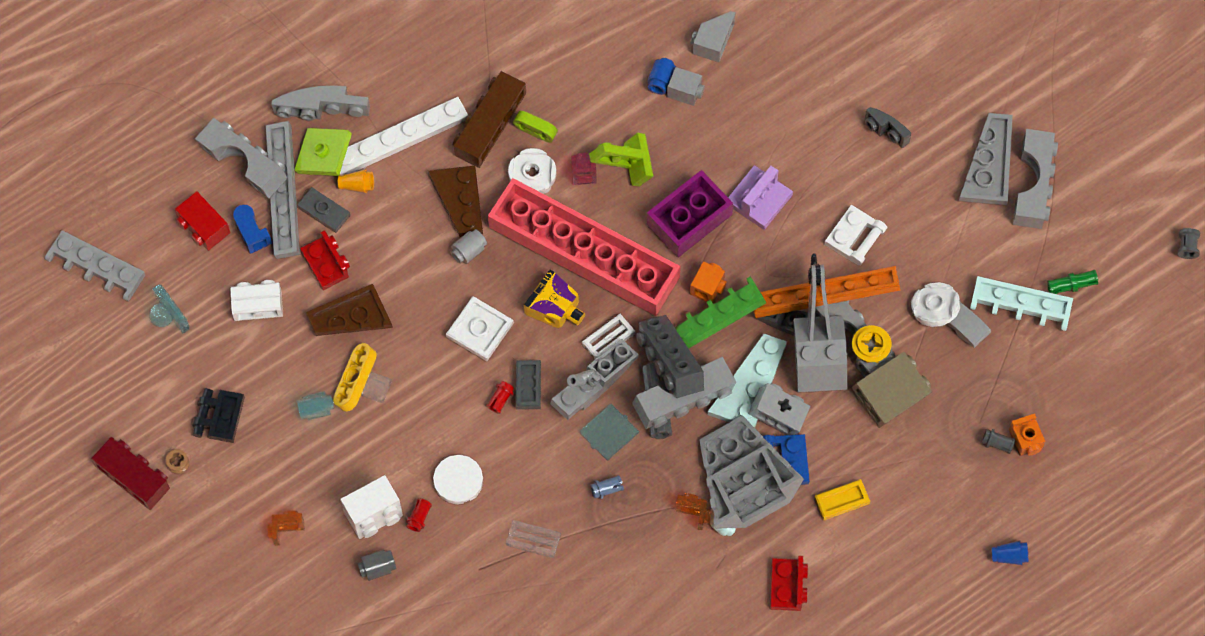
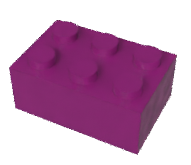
(689, 213)

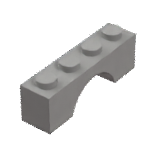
(222, 142)
(1037, 153)
(853, 322)
(658, 405)

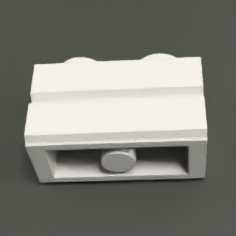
(256, 301)

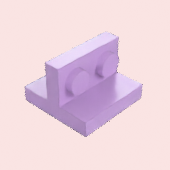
(760, 196)

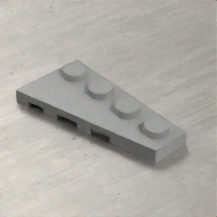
(990, 166)

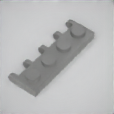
(96, 263)

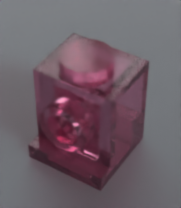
(582, 165)

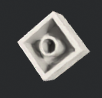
(372, 507)

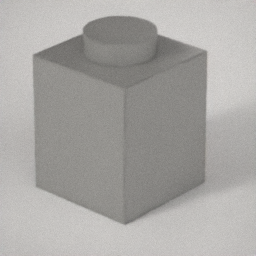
(685, 86)

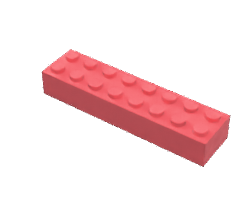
(584, 246)

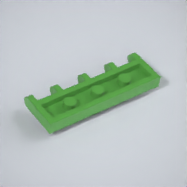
(720, 314)

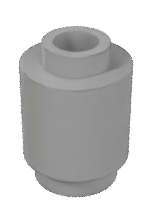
(468, 246)

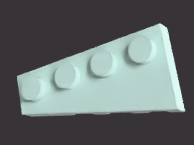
(754, 373)

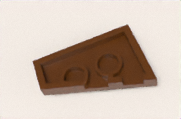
(460, 195)
(350, 313)

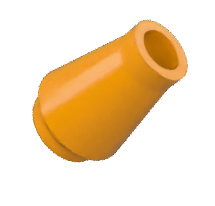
(357, 181)

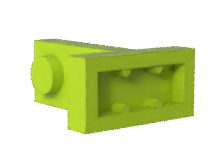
(631, 155)

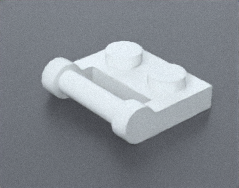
(849, 230)

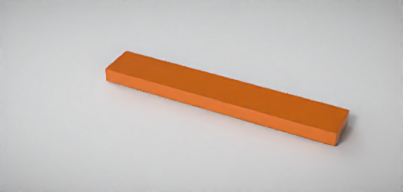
(837, 290)

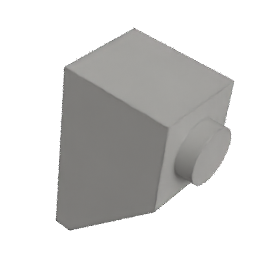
(713, 37)

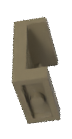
(892, 389)

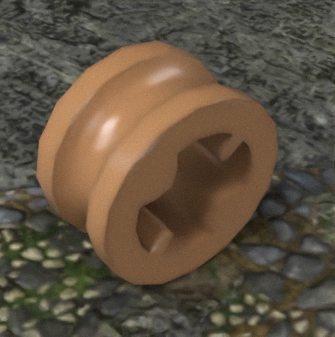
(170, 458)

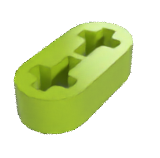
(535, 126)

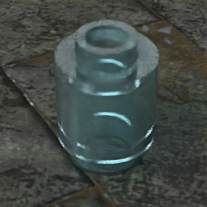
(315, 406)

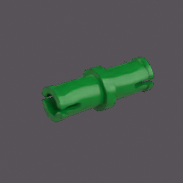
(1073, 282)

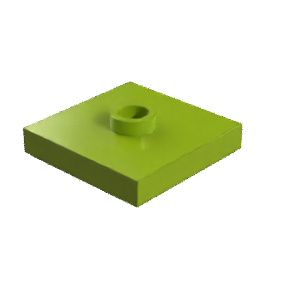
(323, 151)

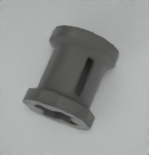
(1189, 242)

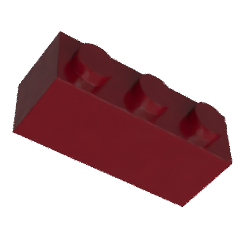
(131, 472)

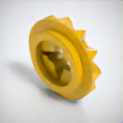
(881, 340)

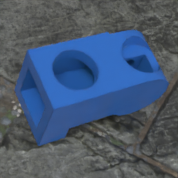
(246, 224)

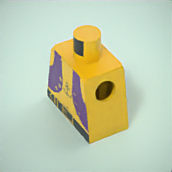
(554, 302)

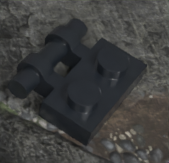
(225, 416)

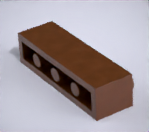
(489, 119)

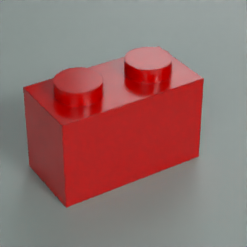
(202, 221)

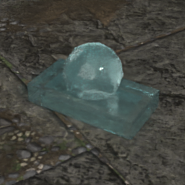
(166, 311)

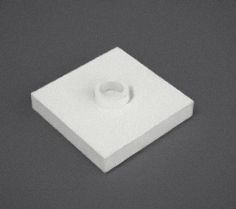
(479, 328)

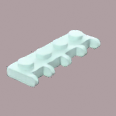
(1022, 300)

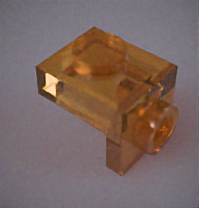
(693, 505)
(284, 522)

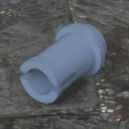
(606, 487)

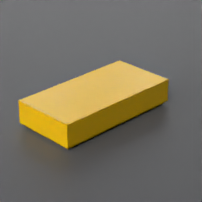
(842, 499)

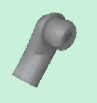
(583, 378)

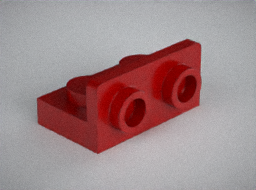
(325, 261)
(787, 584)

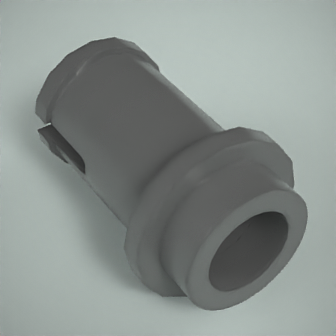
(998, 441)

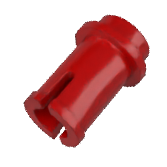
(500, 397)
(418, 516)

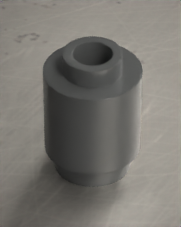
(376, 564)

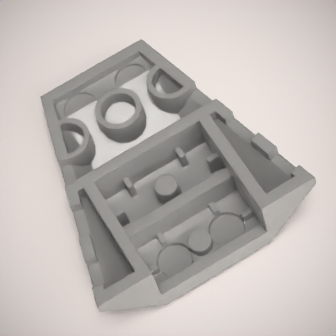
(745, 475)

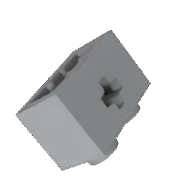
(768, 411)

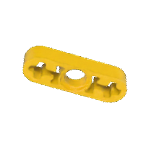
(360, 362)

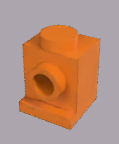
(1026, 444)

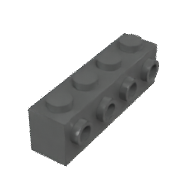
(670, 356)

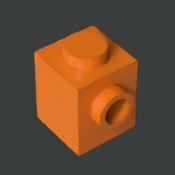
(708, 282)

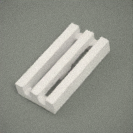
(625, 336)

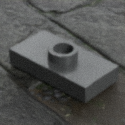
(323, 210)
(528, 384)

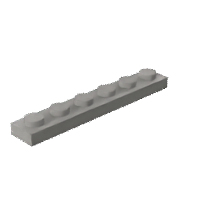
(284, 198)

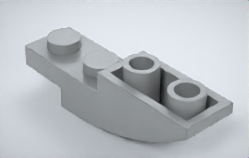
(311, 101)
(609, 367)

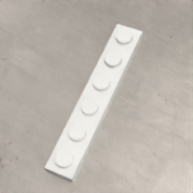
(403, 135)

